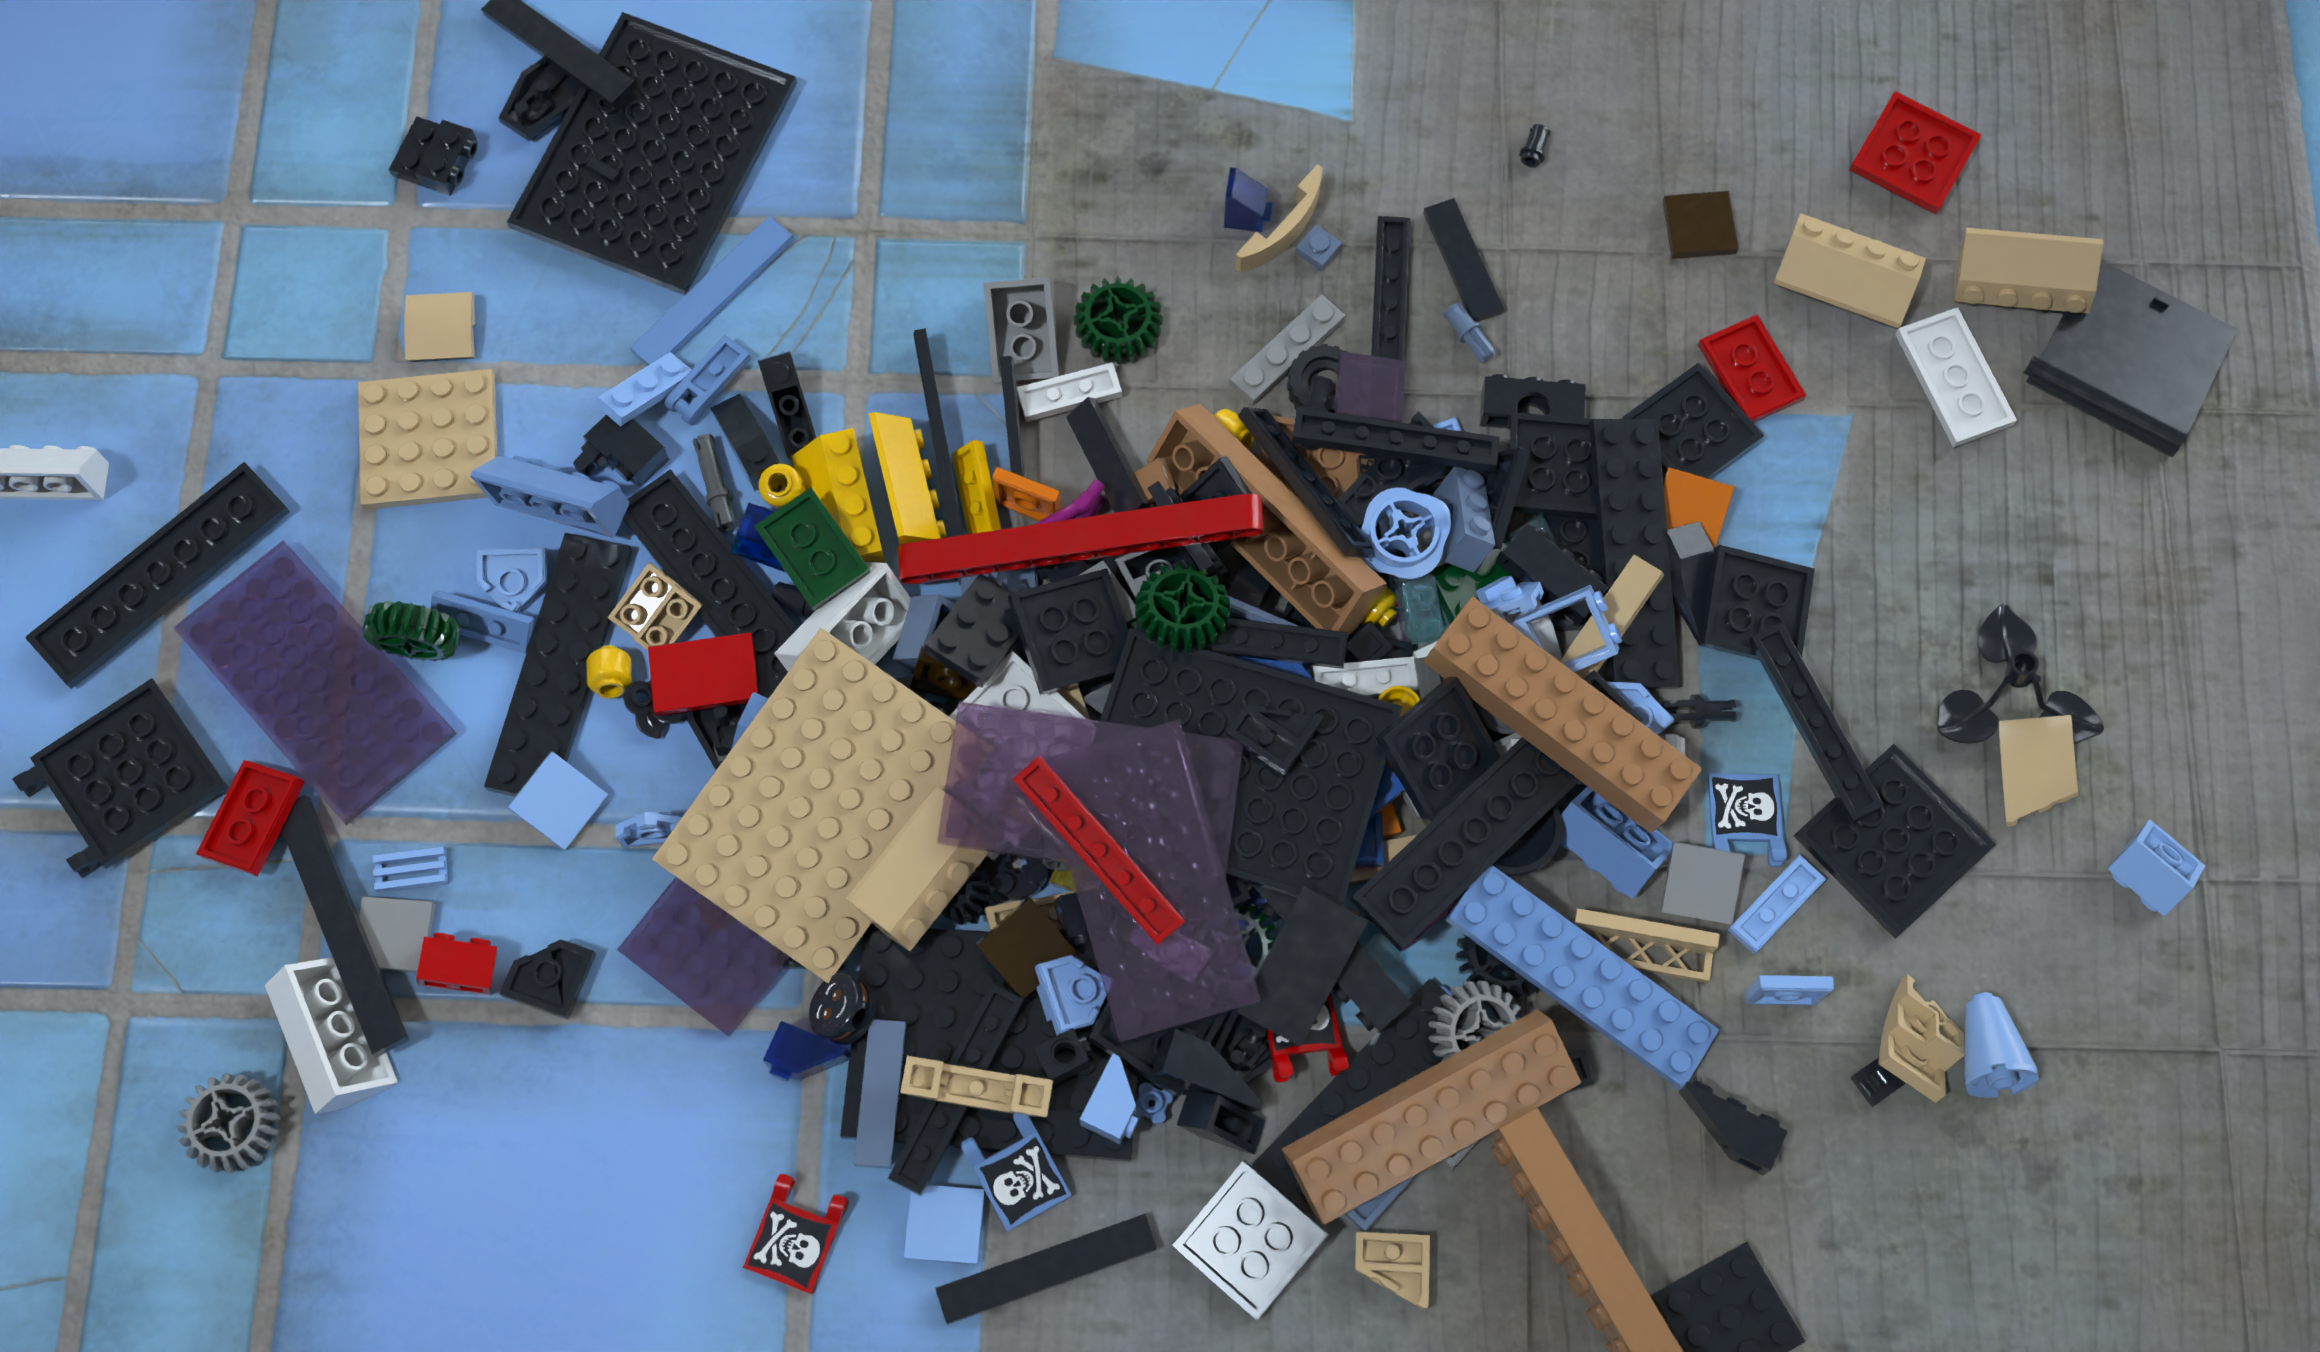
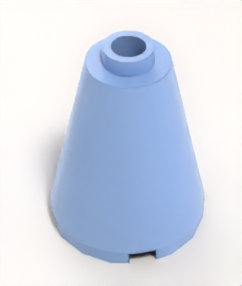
(1994, 1050)

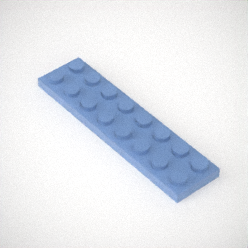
(1583, 976)

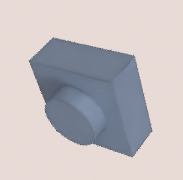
(1318, 247)

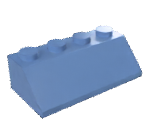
(552, 494)

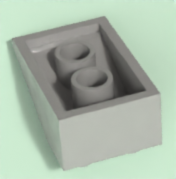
(1022, 327)

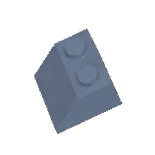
(921, 621)

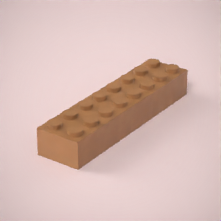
(1294, 548)
(1563, 715)
(1431, 1116)
(1580, 1237)

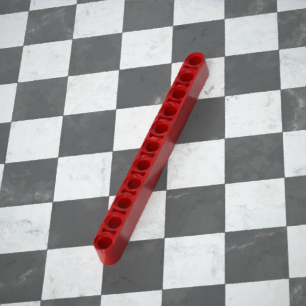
(1081, 539)

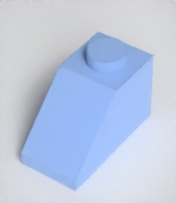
(1111, 1105)

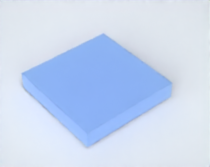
(557, 800)
(1788, 990)
(945, 1225)

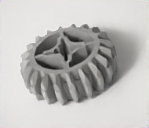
(1468, 1002)
(215, 1097)

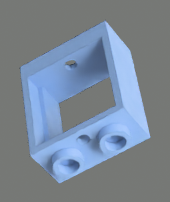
(1596, 605)

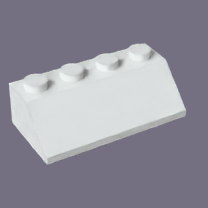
(52, 473)
(863, 617)
(326, 1036)

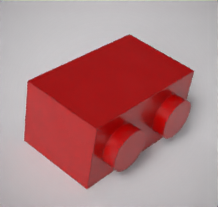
(457, 964)

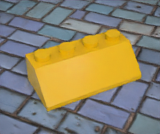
(836, 475)
(906, 478)

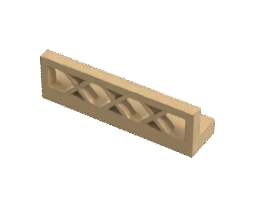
(1651, 933)

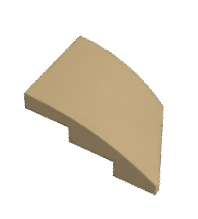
(2037, 765)
(1919, 1041)

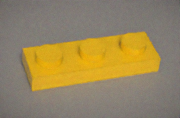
(975, 488)

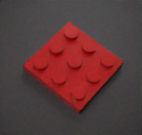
(1915, 152)

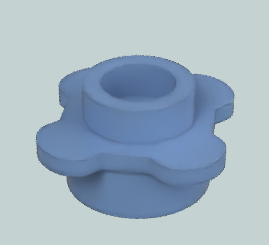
(1161, 1099)

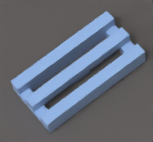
(410, 856)

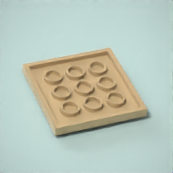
(425, 437)

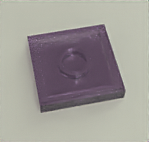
(1370, 387)

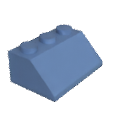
(1612, 842)

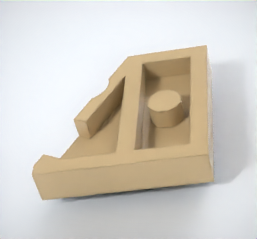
(1395, 1263)

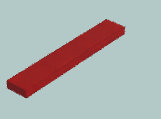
(1098, 850)

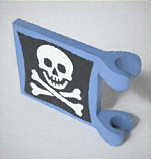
(1747, 811)
(1019, 1177)

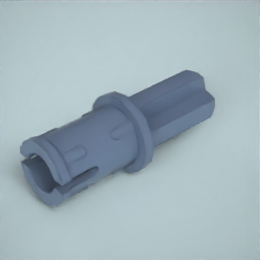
(1469, 332)

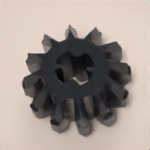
(971, 899)

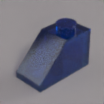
(1246, 203)
(749, 542)
(801, 1053)

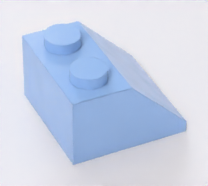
(2156, 868)

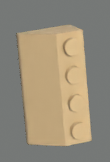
(1849, 270)
(2027, 270)
(914, 877)

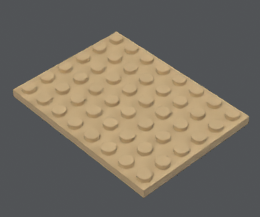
(812, 802)

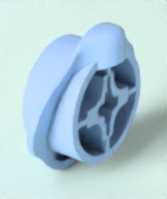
(1432, 514)

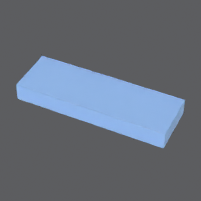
(1776, 904)

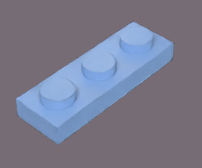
(643, 389)

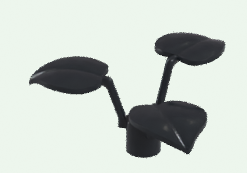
(2007, 637)

